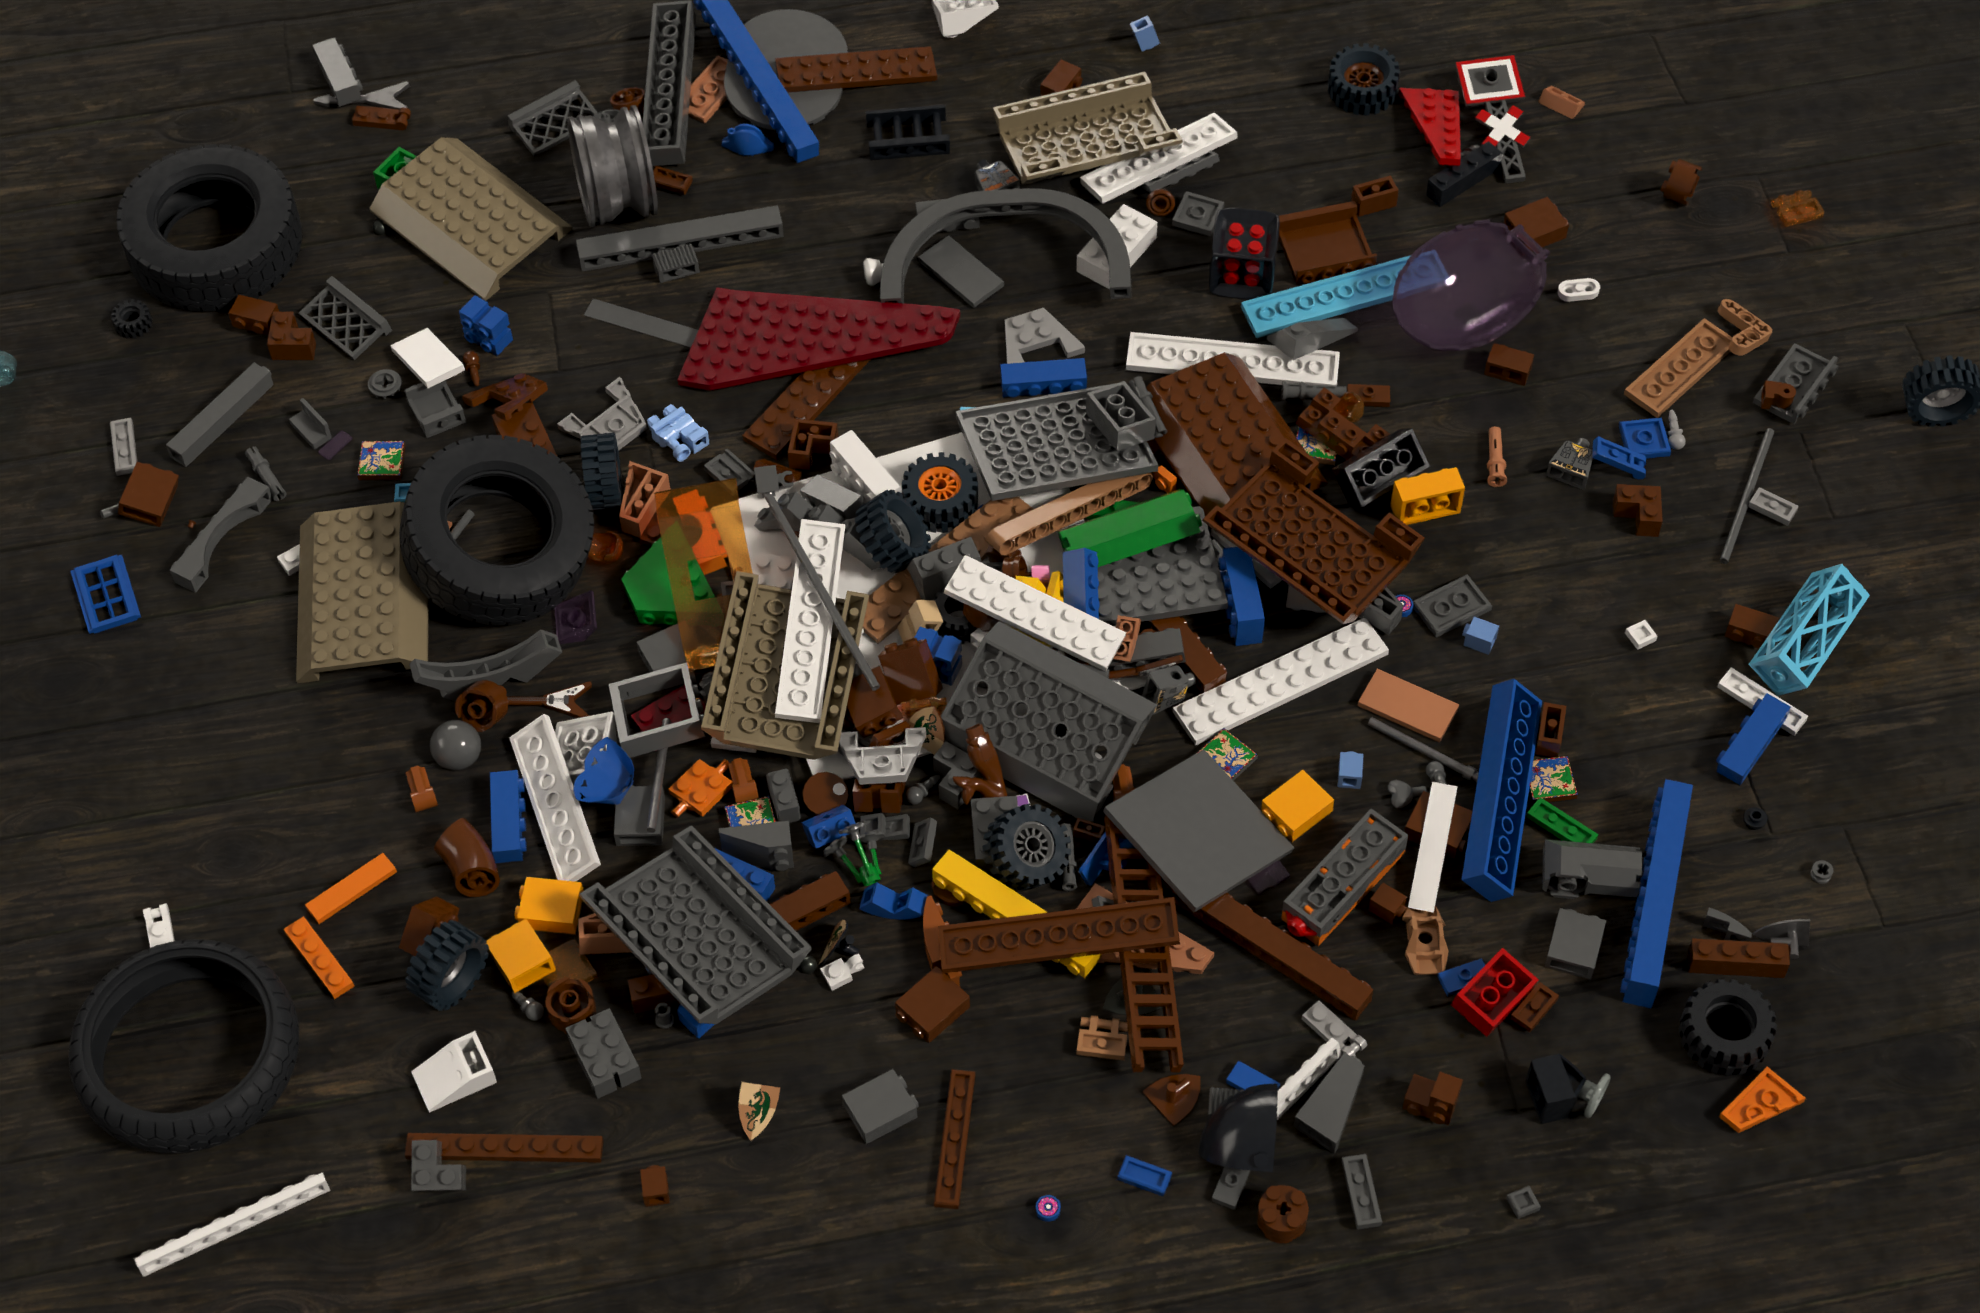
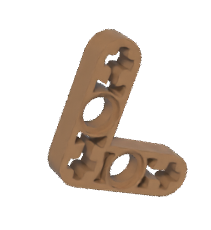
(1753, 332)

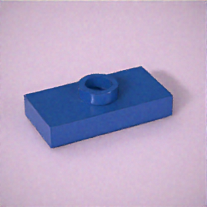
(1457, 978)

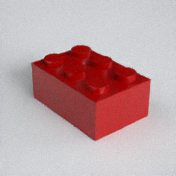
(1494, 992)

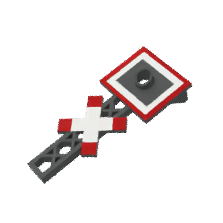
(1505, 89)

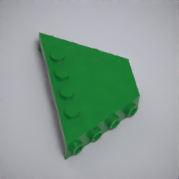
(650, 589)

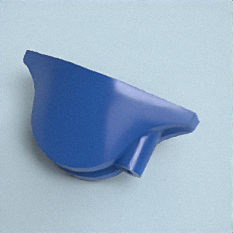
(747, 140)

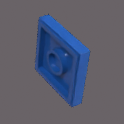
(1645, 437)

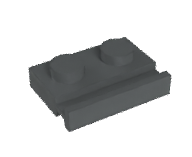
(728, 467)

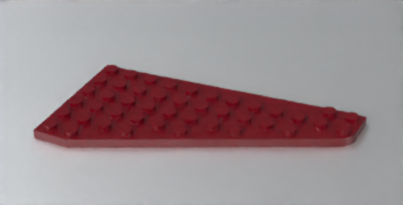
(778, 335)

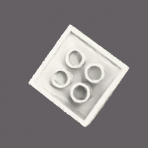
(960, 15)
(579, 736)

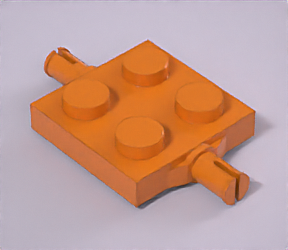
(700, 788)

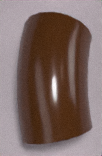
(468, 859)

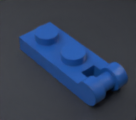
(1619, 457)

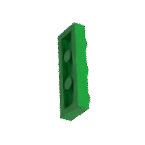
(1560, 823)

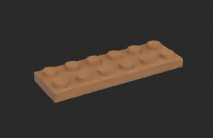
(1679, 368)

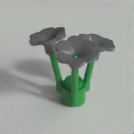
(868, 873)

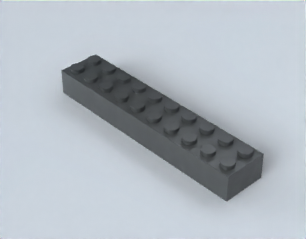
(669, 81)

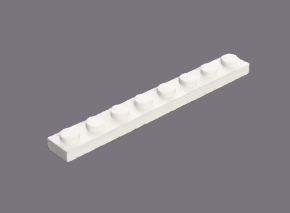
(230, 1225)

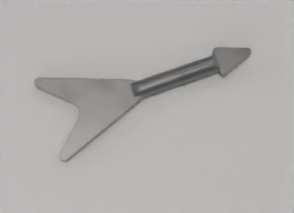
(382, 98)

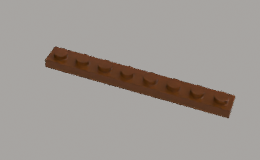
(513, 1147)

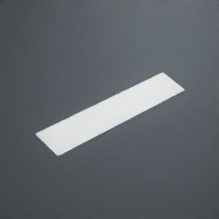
(1432, 847)

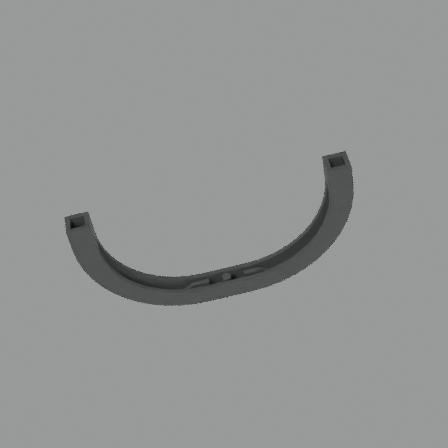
(998, 203)

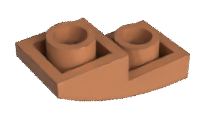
(1131, 627)

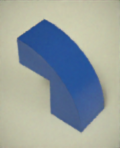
(889, 904)

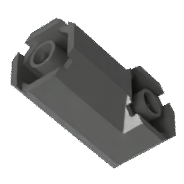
(1590, 868)

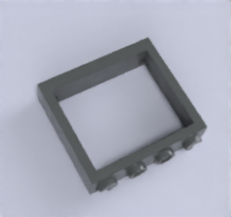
(665, 735)

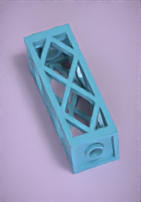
(1842, 592)

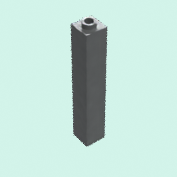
(220, 414)

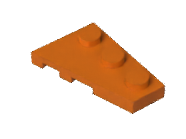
(1760, 1101)

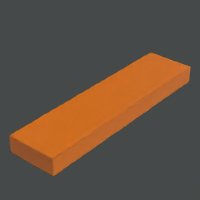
(350, 888)

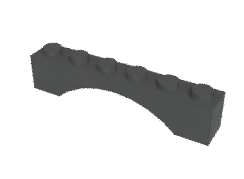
(246, 502)

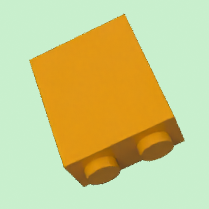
(1297, 805)
(550, 904)
(520, 955)

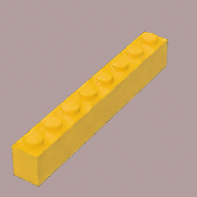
(994, 899)

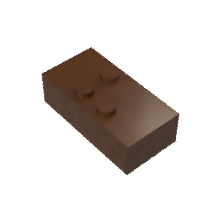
(524, 426)

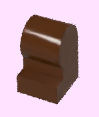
(1777, 394)

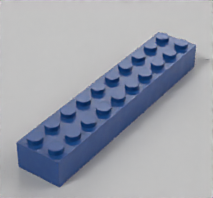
(1502, 791)
(1656, 894)

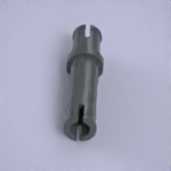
(1146, 398)
(261, 467)
(1069, 879)

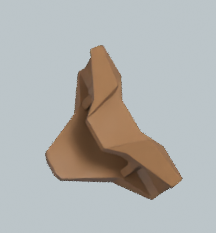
(1425, 958)

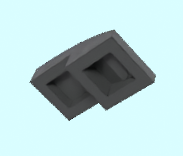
(893, 827)
(1723, 923)

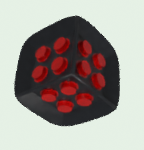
(1243, 253)

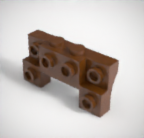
(1335, 430)

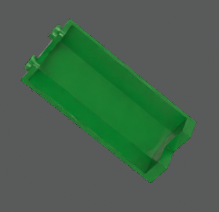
(1134, 528)

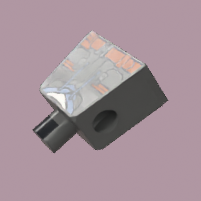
(995, 177)

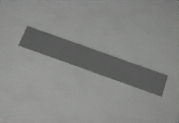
(641, 322)

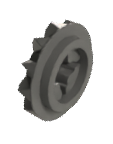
(378, 379)

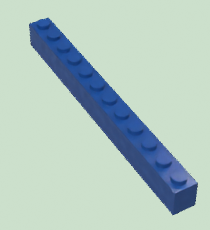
(760, 78)

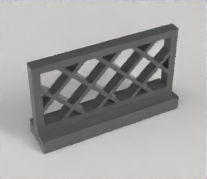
(546, 107)
(358, 308)

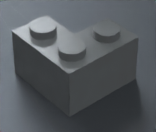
(952, 762)
(428, 1171)

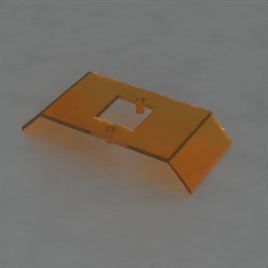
(693, 526)

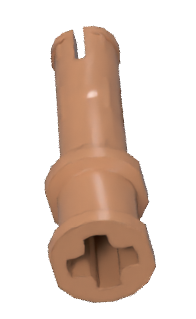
(1496, 464)

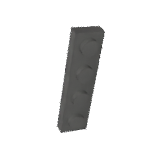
(1186, 170)

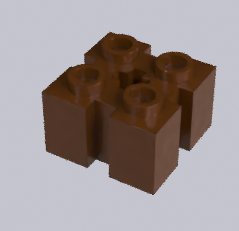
(881, 796)

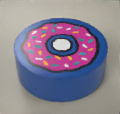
(1408, 604)
(1048, 1208)

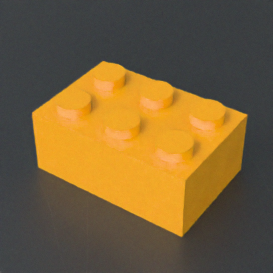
(1427, 496)

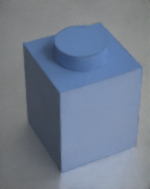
(1144, 33)
(1480, 635)
(1350, 770)

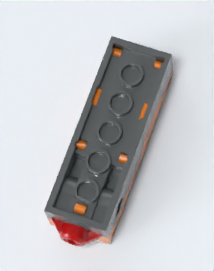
(1344, 877)

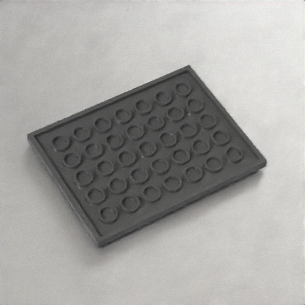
(1045, 446)

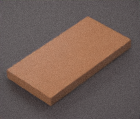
(708, 91)
(1408, 705)

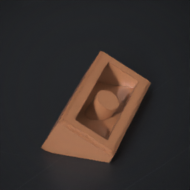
(1561, 102)

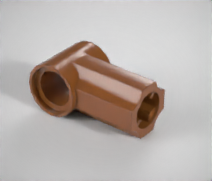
(1122, 782)
(743, 786)
(422, 793)

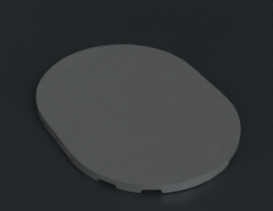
(787, 35)

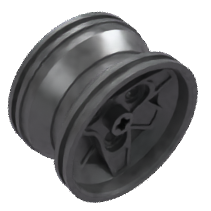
(612, 166)

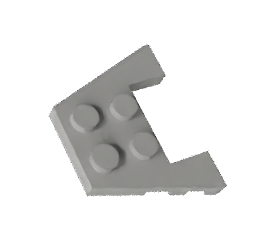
(1036, 331)
(621, 418)
(882, 763)

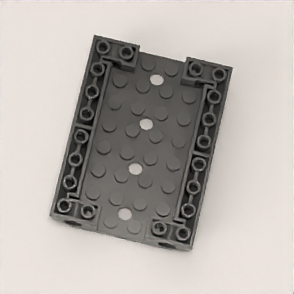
(1056, 694)

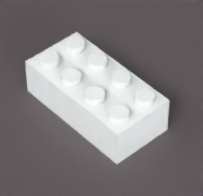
(1137, 233)
(859, 467)

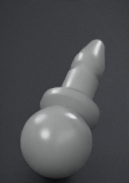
(1676, 438)

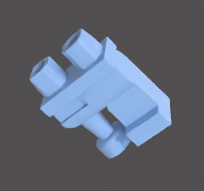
(678, 426)

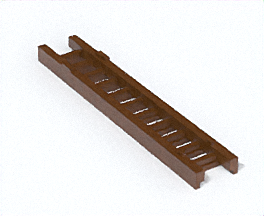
(1127, 958)

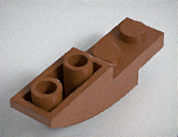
(931, 921)

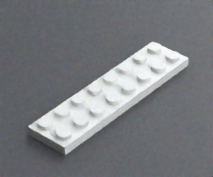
(1126, 175)
(1035, 613)
(554, 800)

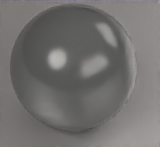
(455, 745)

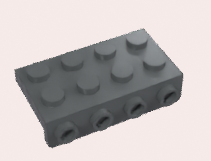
(1807, 374)

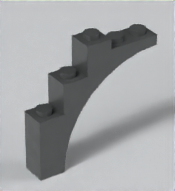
(797, 508)
(518, 662)

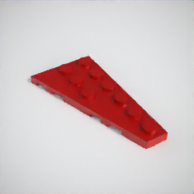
(1438, 118)

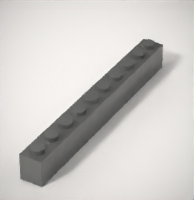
(702, 233)

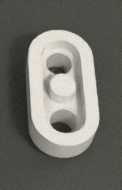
(1578, 289)

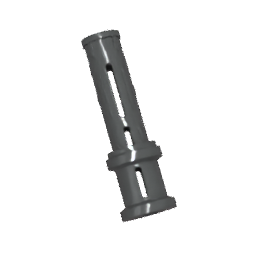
(1303, 391)

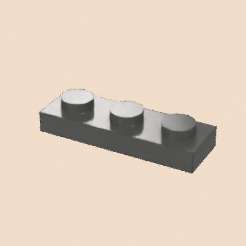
(1361, 1191)

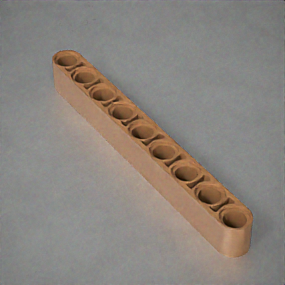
(1064, 512)

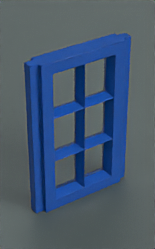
(85, 599)

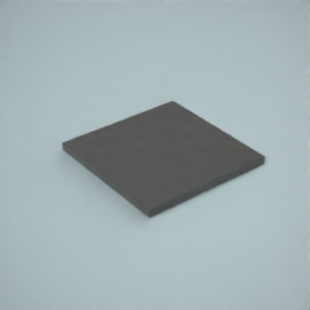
(1198, 830)

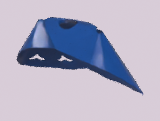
(608, 777)

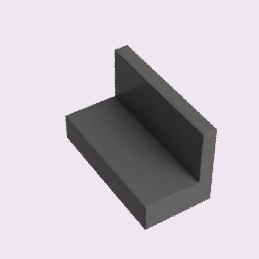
(311, 425)

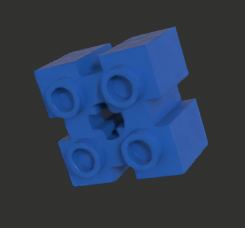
(485, 325)
(944, 653)

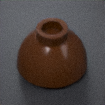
(1160, 202)

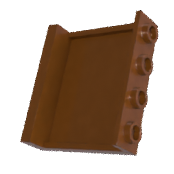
(1324, 242)

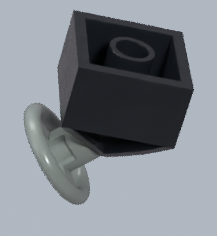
(1557, 1086)

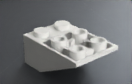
(454, 1072)

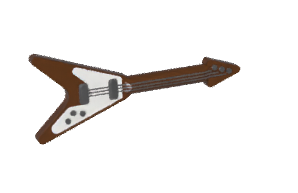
(1145, 669)
(560, 701)

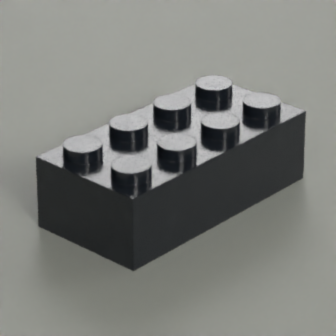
(1378, 466)

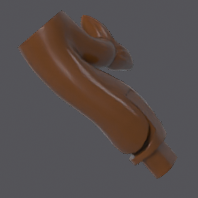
(986, 761)

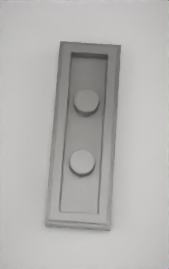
(123, 446)

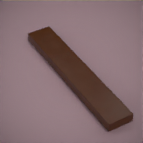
(954, 1139)

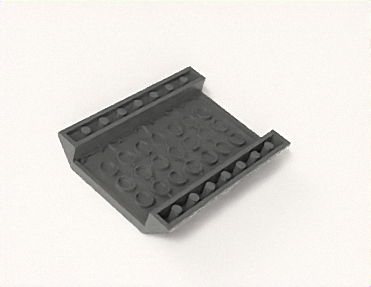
(700, 928)

